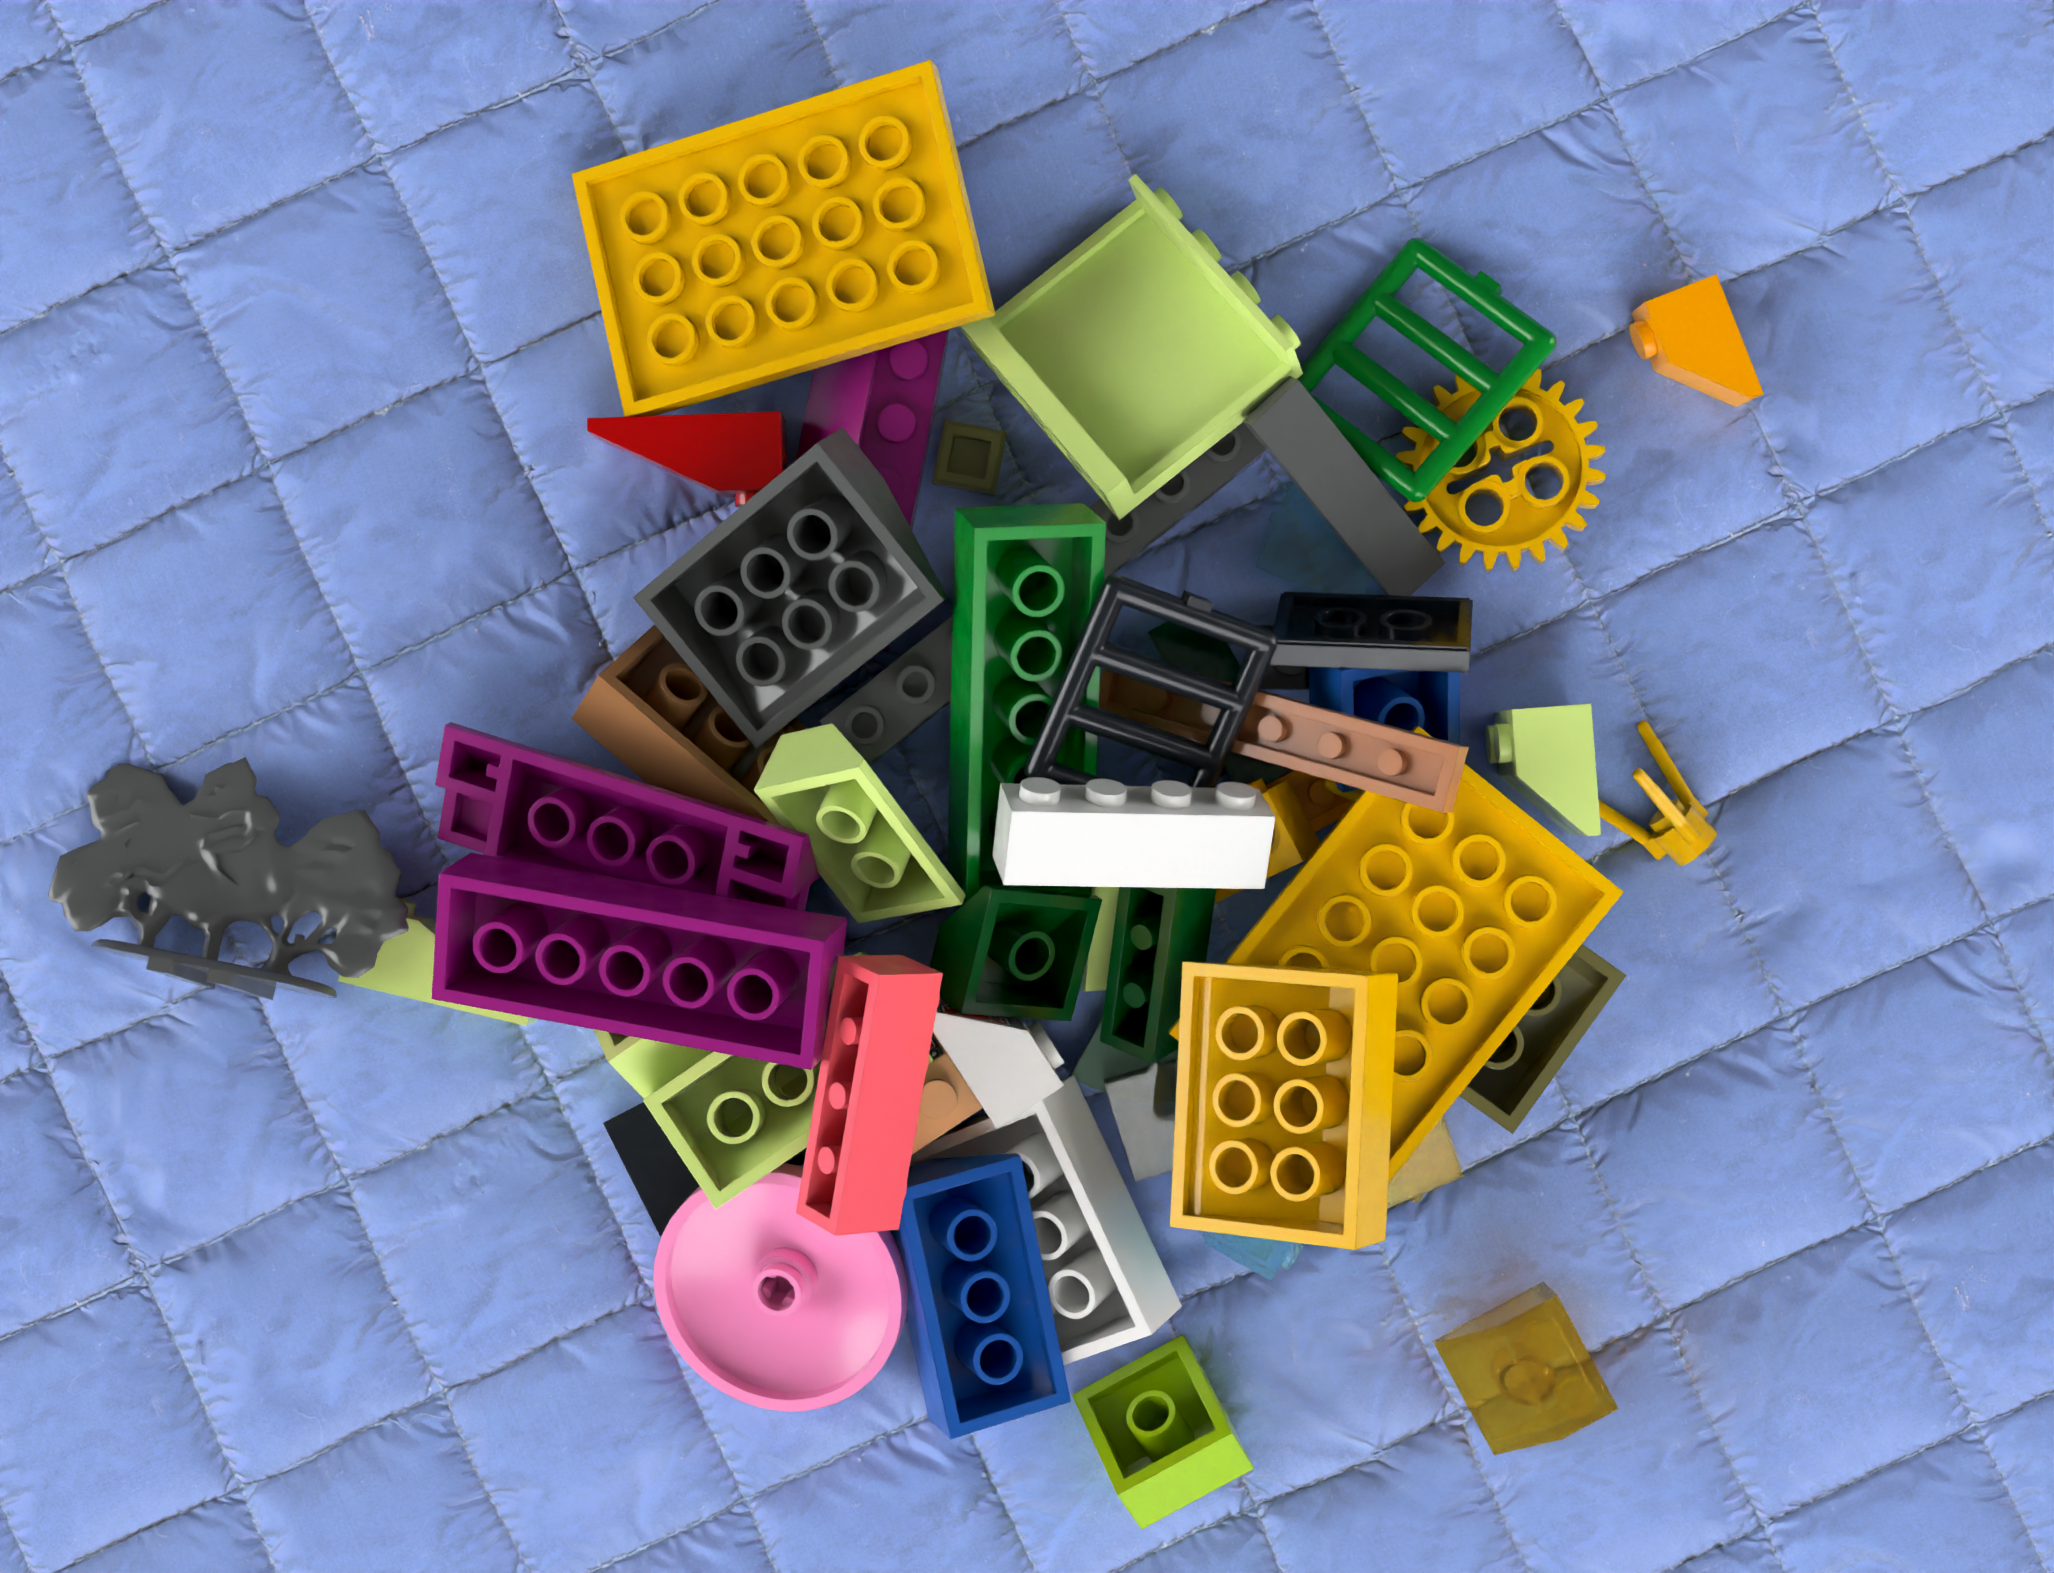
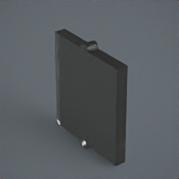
(1145, 1116)

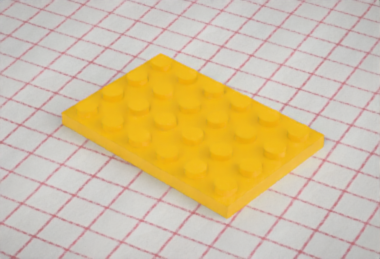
(783, 242)
(1460, 905)

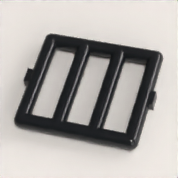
(1094, 650)

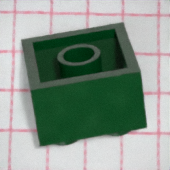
(1016, 952)

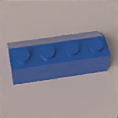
(977, 1294)

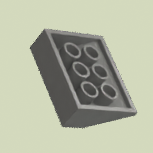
(795, 588)

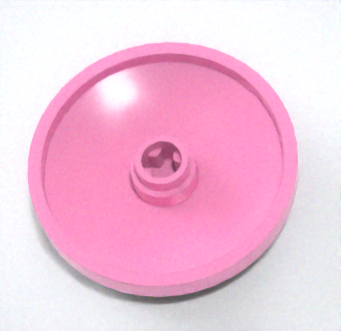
(776, 1301)

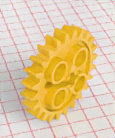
(1524, 519)

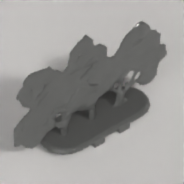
(222, 866)

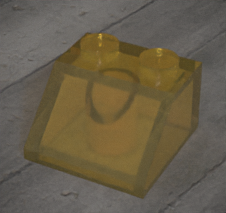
(1525, 1372)

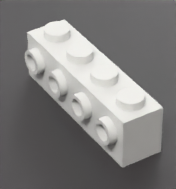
(1132, 835)

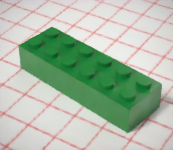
(1018, 612)

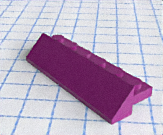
(885, 407)
(596, 822)

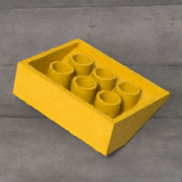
(1284, 1103)

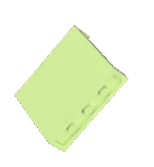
(1137, 350)

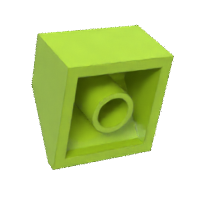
(1161, 1432)

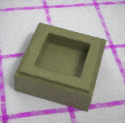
(969, 458)

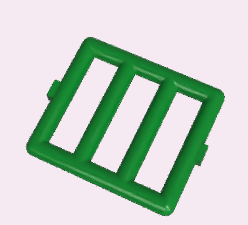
(1496, 388)

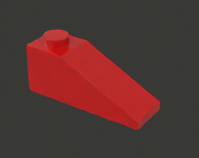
(717, 451)

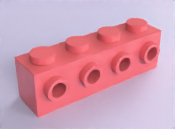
(868, 1093)

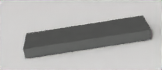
(1343, 489)

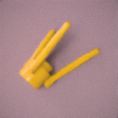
(1677, 824)

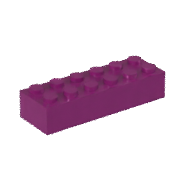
(636, 959)

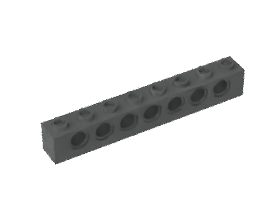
(920, 680)

